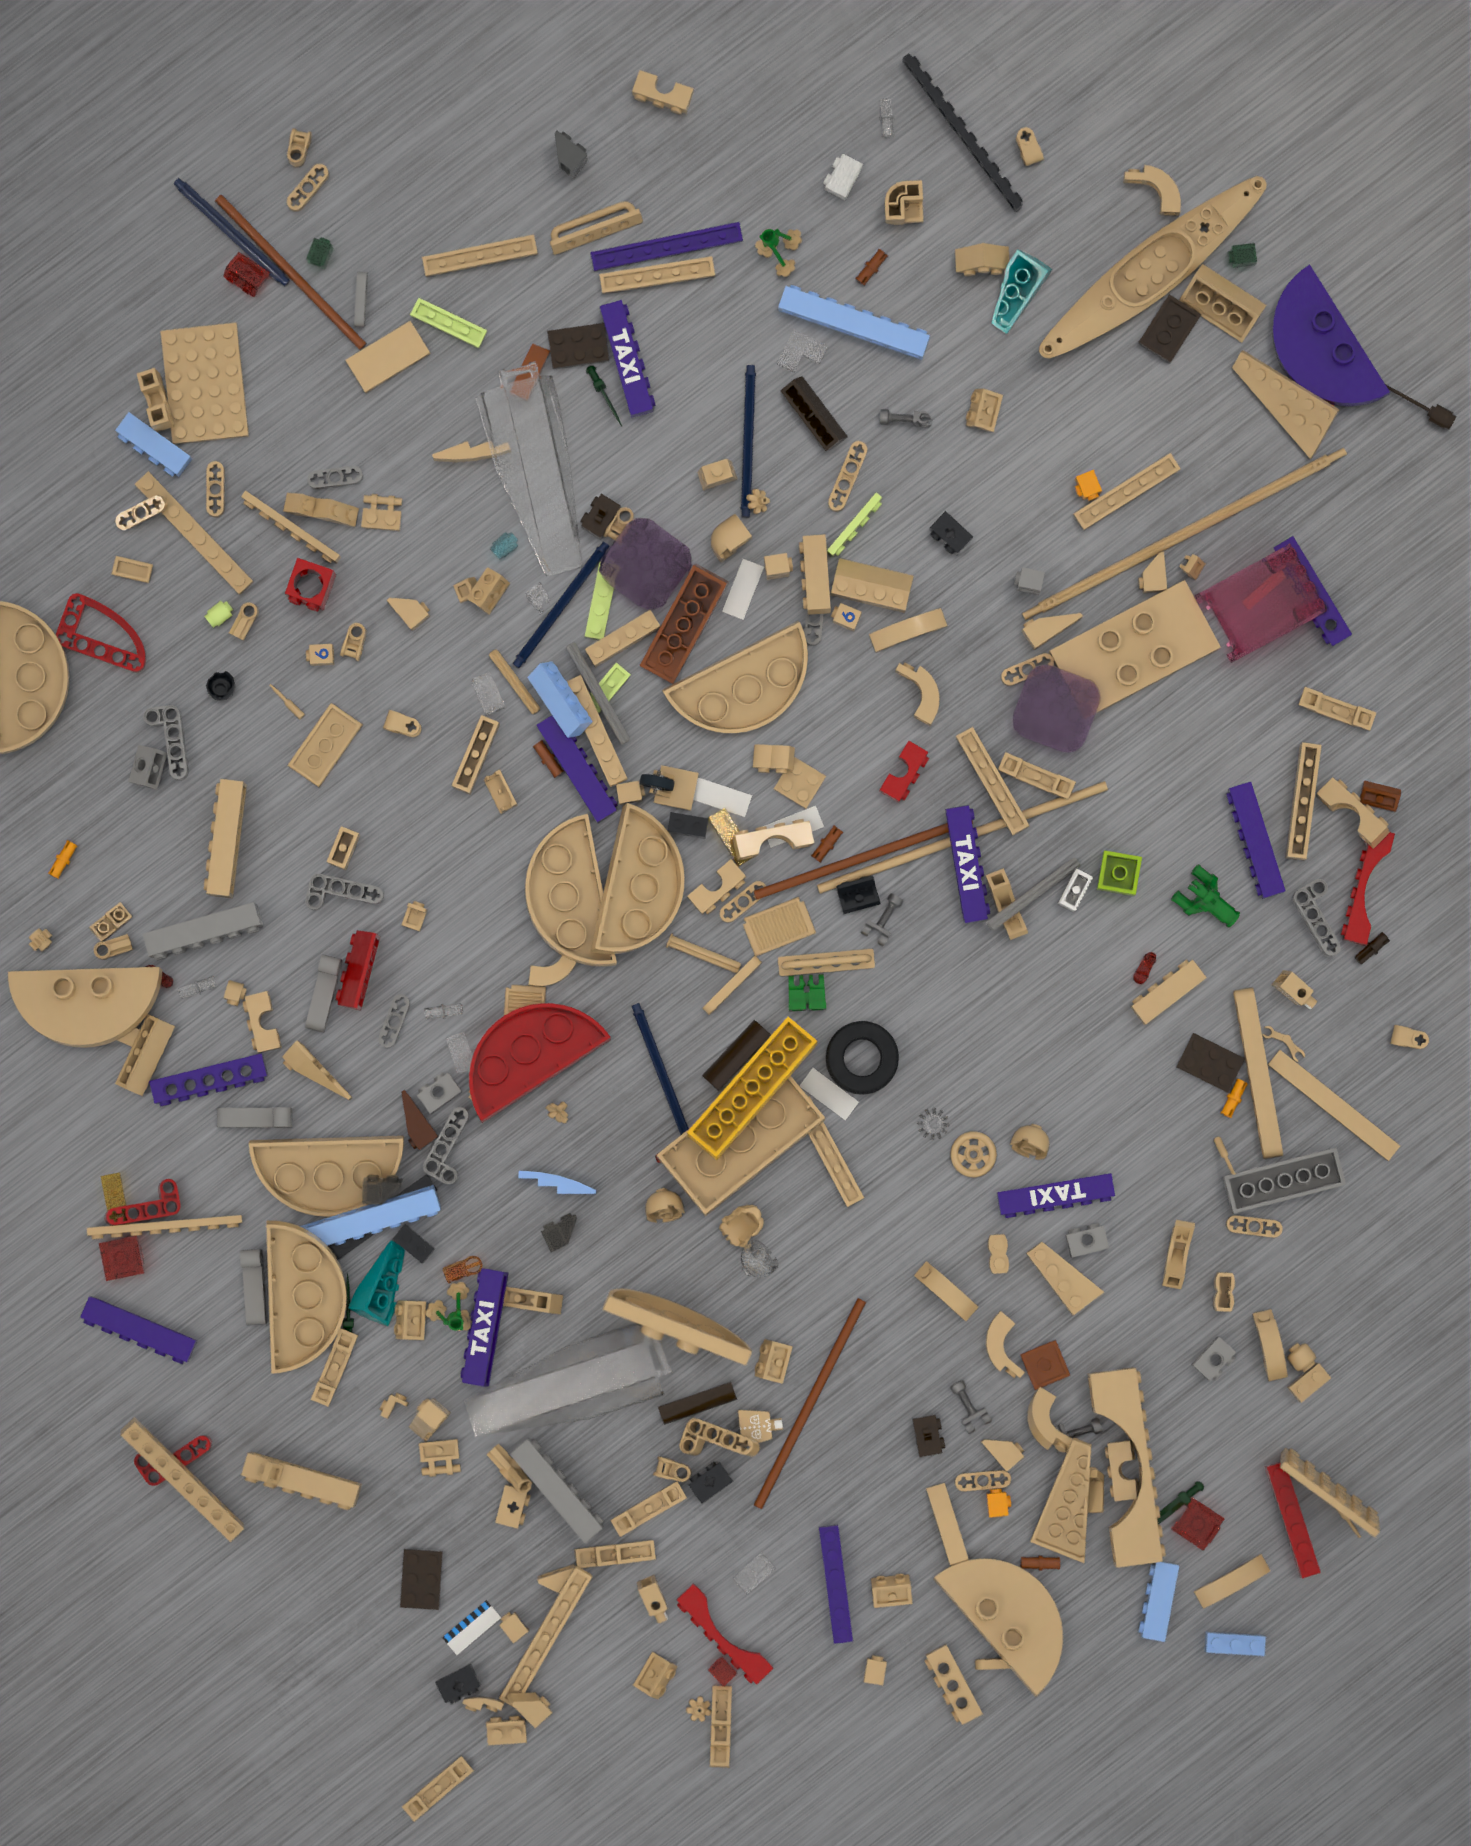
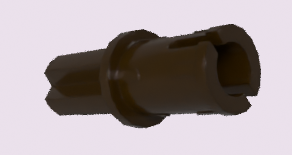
(1372, 948)

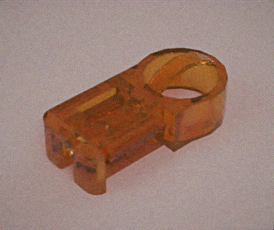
(459, 1269)

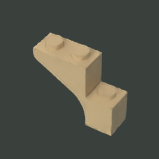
(321, 509)

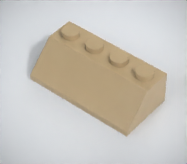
(1222, 303)
(871, 585)

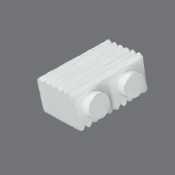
(843, 176)
(1075, 890)

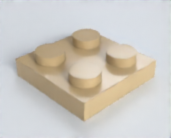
(800, 783)

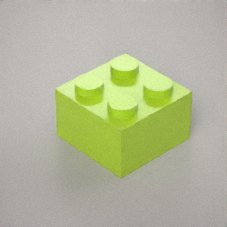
(1119, 873)

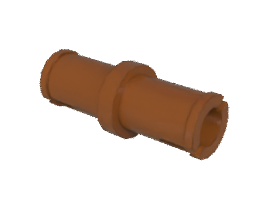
(871, 267)
(548, 758)
(827, 843)
(1040, 1563)

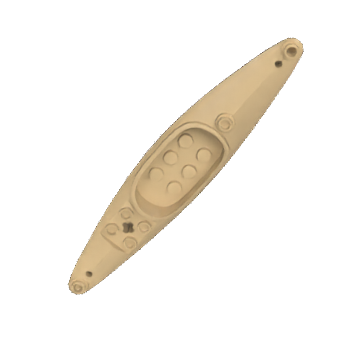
(1152, 268)

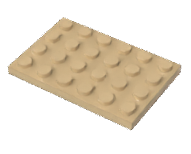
(204, 383)
(1328, 1491)

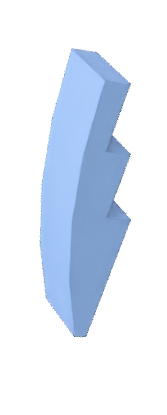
(563, 1184)

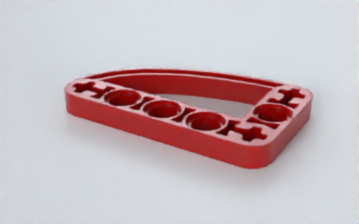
(91, 643)

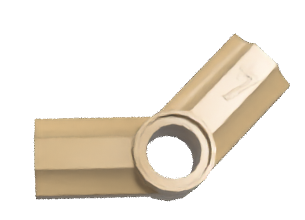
(510, 1469)

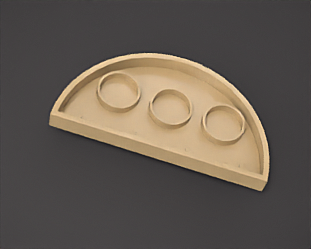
(31, 677)
(746, 686)
(641, 885)
(567, 892)
(85, 1004)
(324, 1173)
(304, 1295)
(666, 1317)
(1011, 1614)

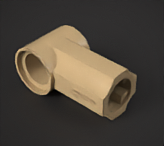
(243, 623)
(115, 946)

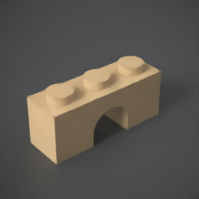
(677, 99)
(154, 392)
(731, 877)
(256, 1006)
(1122, 1487)

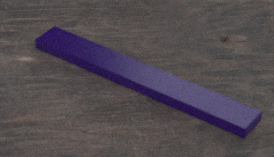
(666, 246)

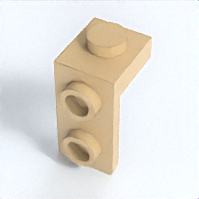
(1096, 1491)

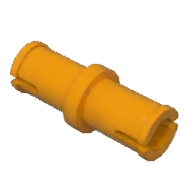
(62, 859)
(1234, 1098)

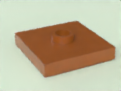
(1045, 1364)

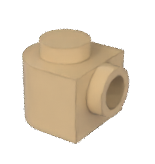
(234, 992)

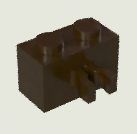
(600, 516)
(928, 1436)

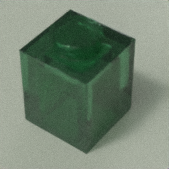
(320, 252)
(1242, 255)

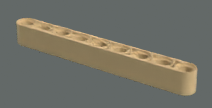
(1258, 1073)

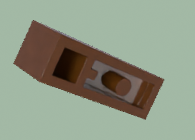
(418, 1127)

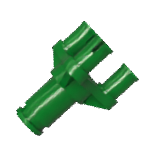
(1207, 898)

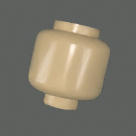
(1301, 1357)

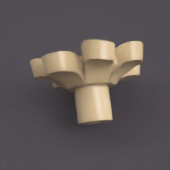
(758, 501)
(558, 1112)
(699, 1704)

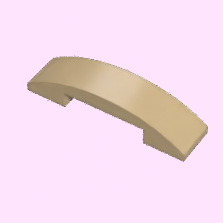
(908, 629)
(1337, 709)
(1036, 776)
(334, 1367)
(648, 1509)
(1232, 1581)
(437, 1788)

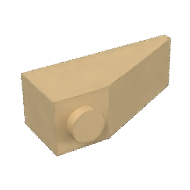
(1046, 628)
(533, 1300)

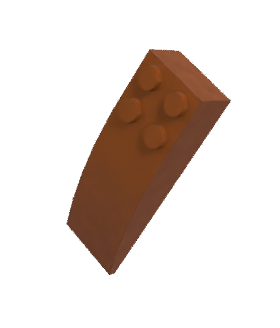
(684, 623)

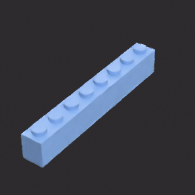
(854, 322)
(375, 1217)

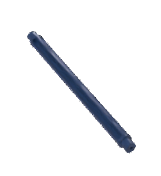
(231, 232)
(748, 439)
(560, 605)
(660, 1068)

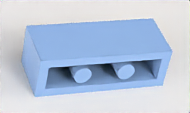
(1235, 1643)

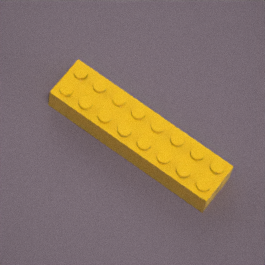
(752, 1088)

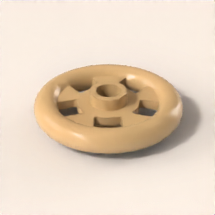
(957, 1159)

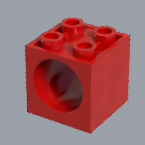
(302, 569)

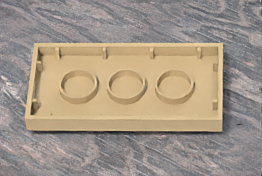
(1140, 645)
(769, 1135)

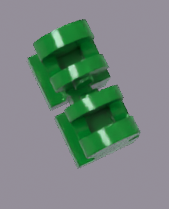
(799, 999)

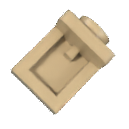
(414, 916)
(387, 1406)

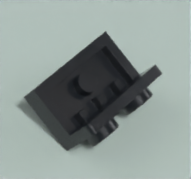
(858, 894)

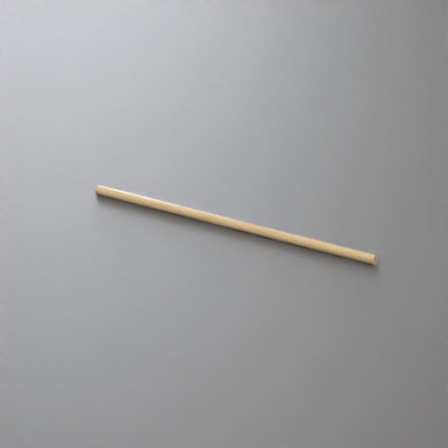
(945, 843)

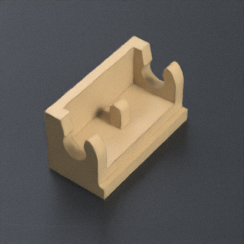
(500, 792)

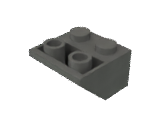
(570, 156)

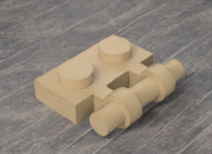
(381, 519)
(439, 1451)

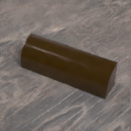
(813, 413)
(736, 1055)
(697, 1403)

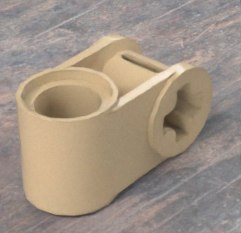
(298, 143)
(1030, 149)
(617, 524)
(354, 643)
(399, 723)
(1406, 1037)
(670, 1469)

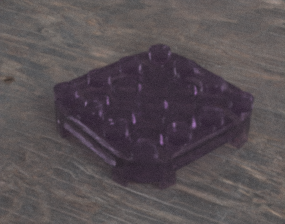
(645, 563)
(1056, 708)

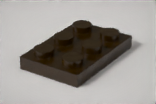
(1169, 328)
(578, 346)
(1210, 1062)
(421, 1579)

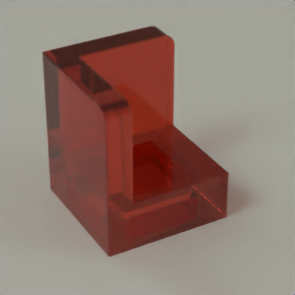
(722, 1671)

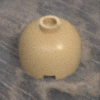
(1030, 1141)
(664, 1206)

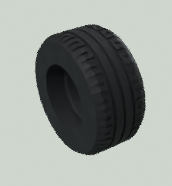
(888, 1057)

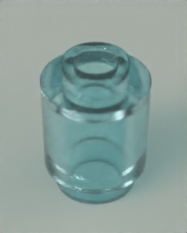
(504, 545)

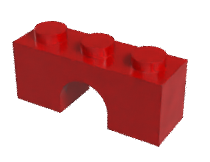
(897, 787)

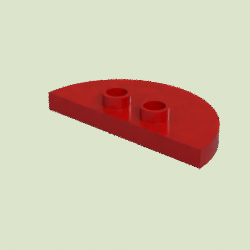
(527, 1051)

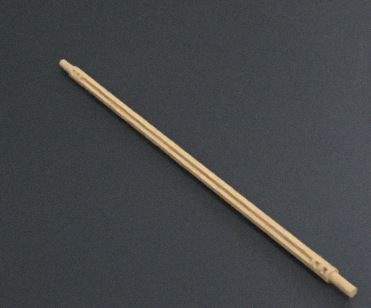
(1184, 533)

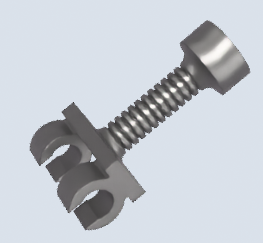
(917, 418)
(894, 901)
(959, 1388)
(1094, 1426)

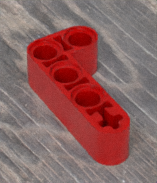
(142, 1207)
(145, 1471)

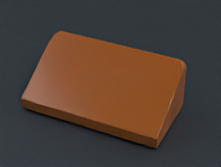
(1380, 796)

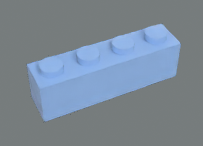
(153, 444)
(560, 699)
(1159, 1601)

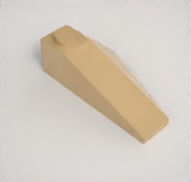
(305, 1063)

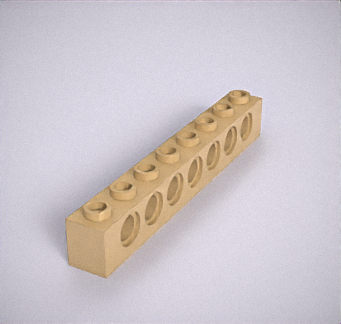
(182, 1479)

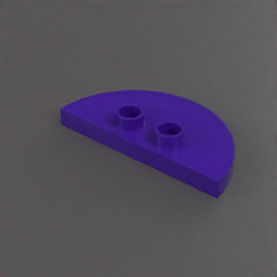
(1320, 347)

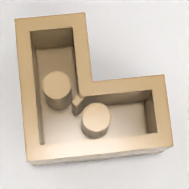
(982, 259)

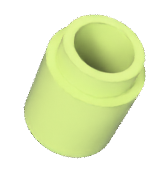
(219, 613)

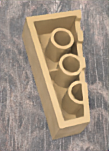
(1065, 1280)
(429, 1418)

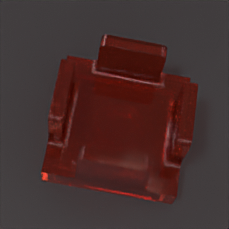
(122, 1258)
(1198, 1524)

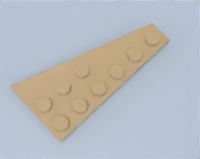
(1294, 407)
(1064, 1516)

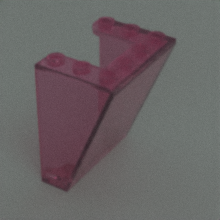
(1263, 601)

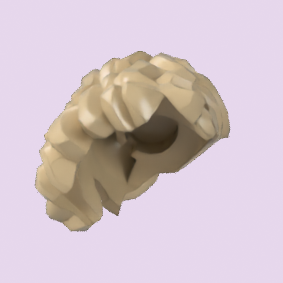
(742, 1224)

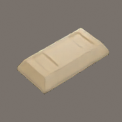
(132, 569)

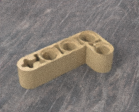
(722, 1439)

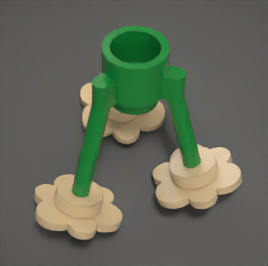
(768, 244)
(456, 1320)

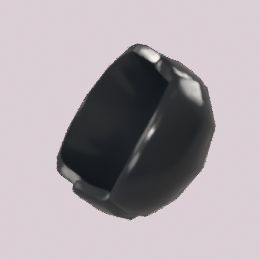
(220, 686)

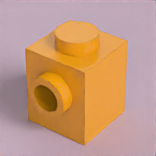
(1088, 486)
(998, 1503)

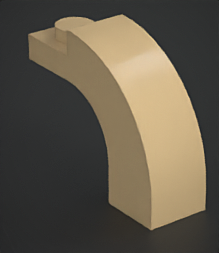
(1164, 185)
(929, 692)
(1003, 897)
(551, 975)
(1177, 1254)
(946, 1291)
(994, 1344)
(1271, 1345)
(1041, 1425)

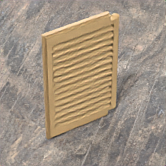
(778, 926)
(523, 996)

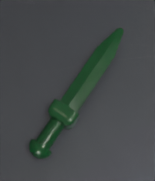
(599, 385)
(348, 1323)
(1183, 1498)

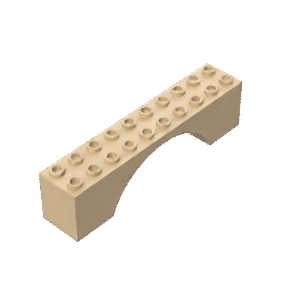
(1137, 1533)

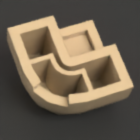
(904, 203)
(729, 537)

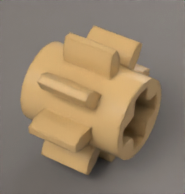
(40, 939)

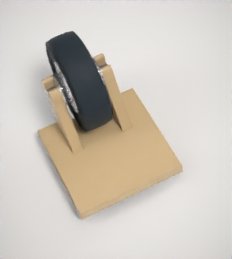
(672, 786)

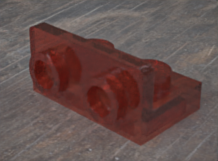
(245, 274)

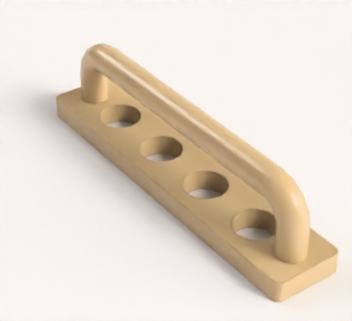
(613, 225)
(826, 960)

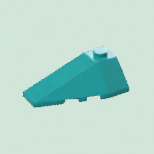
(1021, 282)
(377, 1290)

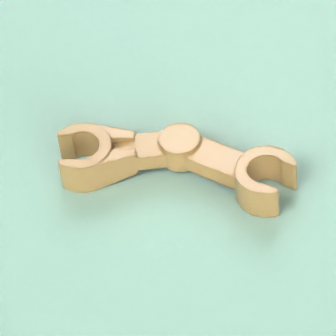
(1287, 1040)

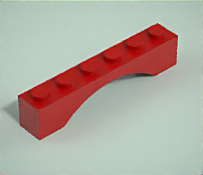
(1358, 924)
(1293, 1520)
(752, 1663)

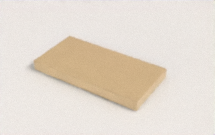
(387, 356)
(325, 745)

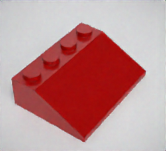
(359, 969)

